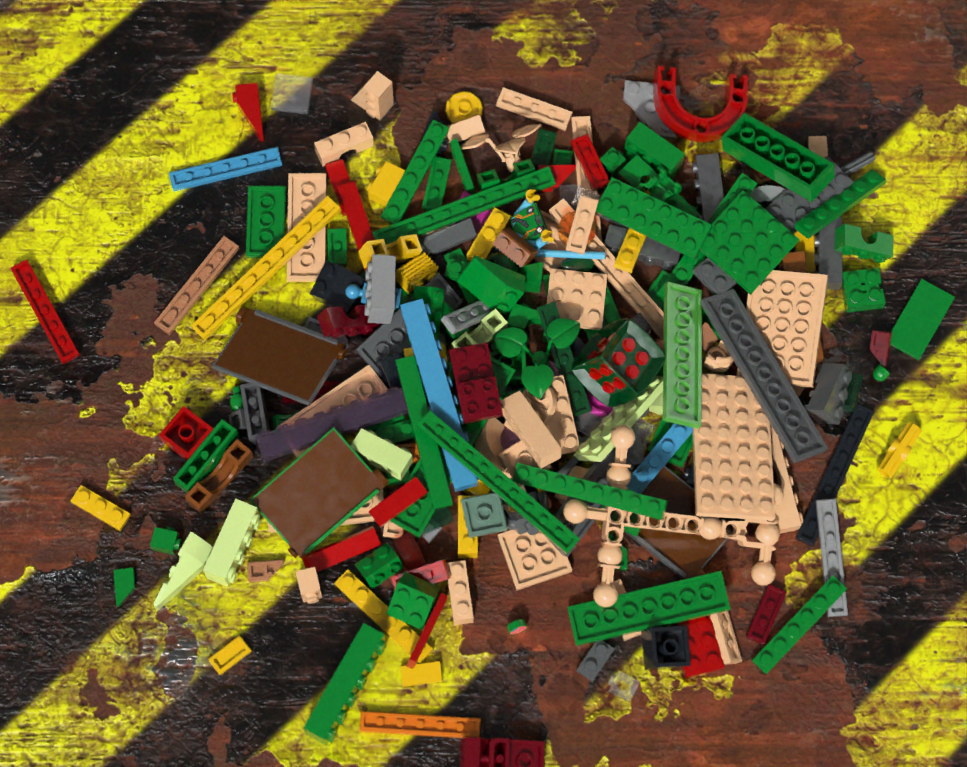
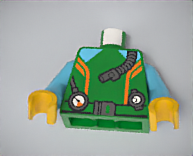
(529, 222)

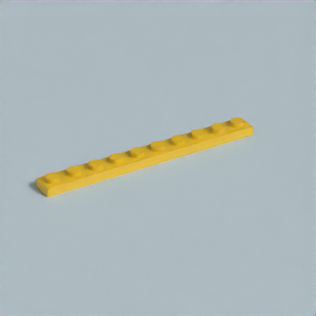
(265, 268)

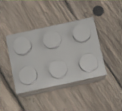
(380, 289)

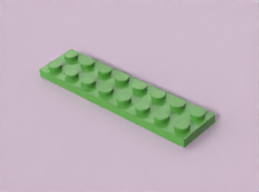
(683, 355)

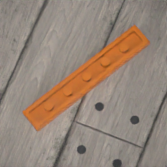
(419, 725)

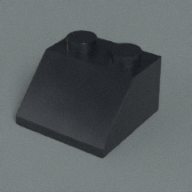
(332, 284)
(665, 647)

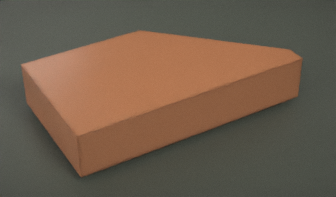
(263, 570)

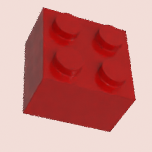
(185, 433)

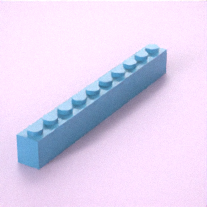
(436, 383)

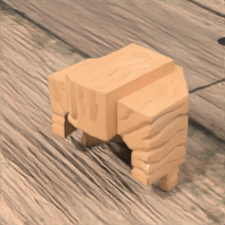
(718, 359)

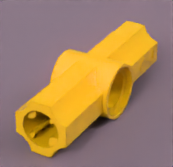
(899, 450)

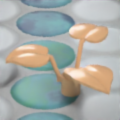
(510, 148)

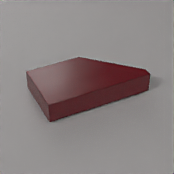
(880, 346)

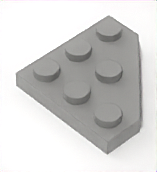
(640, 98)

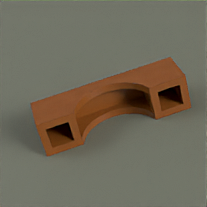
(231, 464)

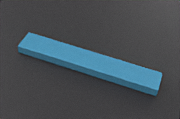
(225, 169)

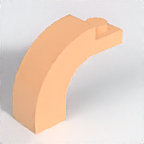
(489, 443)

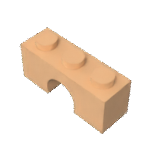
(334, 146)
(460, 593)

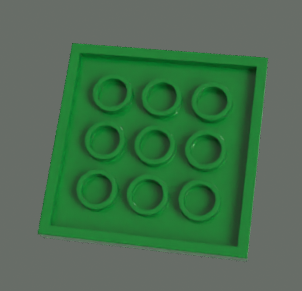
(747, 242)

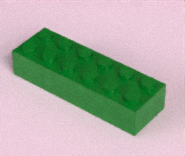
(778, 157)
(344, 685)

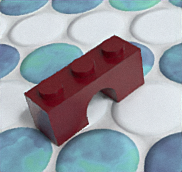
(336, 323)

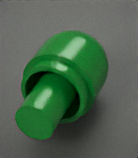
(236, 399)

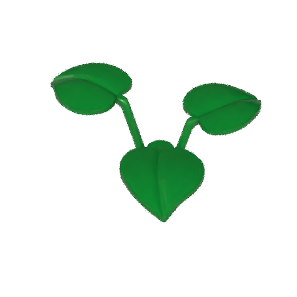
(537, 378)

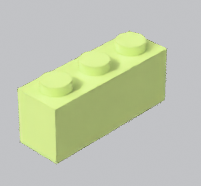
(382, 453)

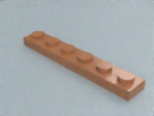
(196, 285)

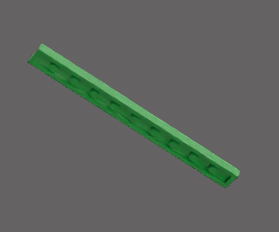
(467, 206)
(498, 482)

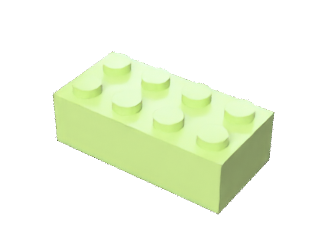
(232, 543)

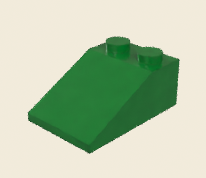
(493, 284)

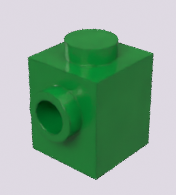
(613, 162)
(165, 540)

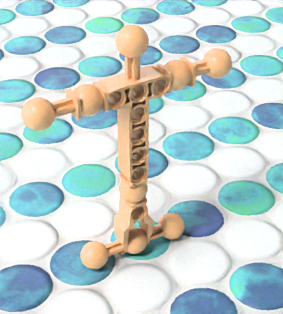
(708, 527)

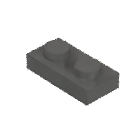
(595, 660)

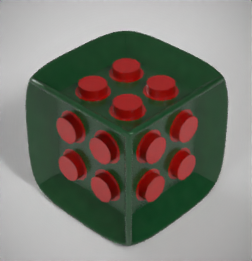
(618, 363)

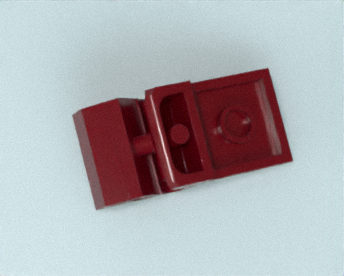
(475, 383)
(501, 753)

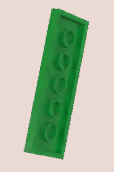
(653, 218)

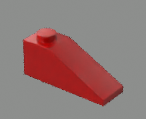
(249, 106)

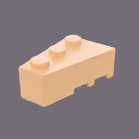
(375, 96)

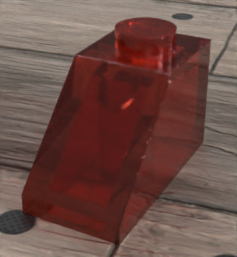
(409, 552)

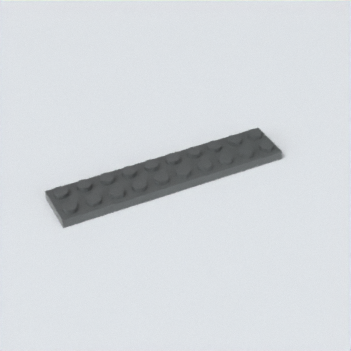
(787, 210)
(764, 376)

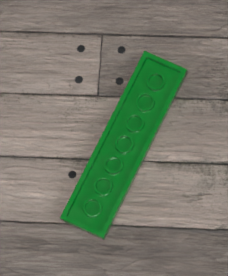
(650, 608)

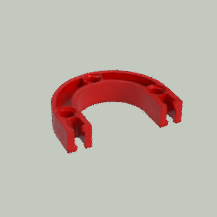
(686, 124)

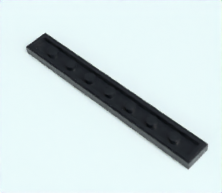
(836, 470)

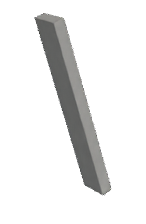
(831, 550)

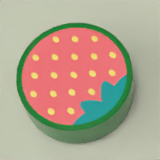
(516, 626)

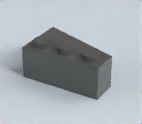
(830, 394)

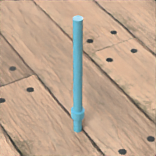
(567, 254)

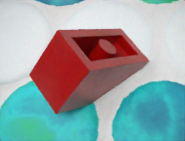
(559, 173)

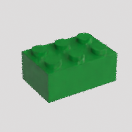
(653, 150)

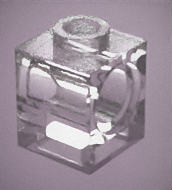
(624, 694)

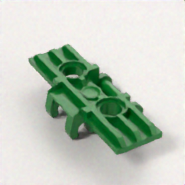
(659, 185)

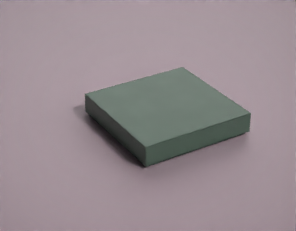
(483, 515)

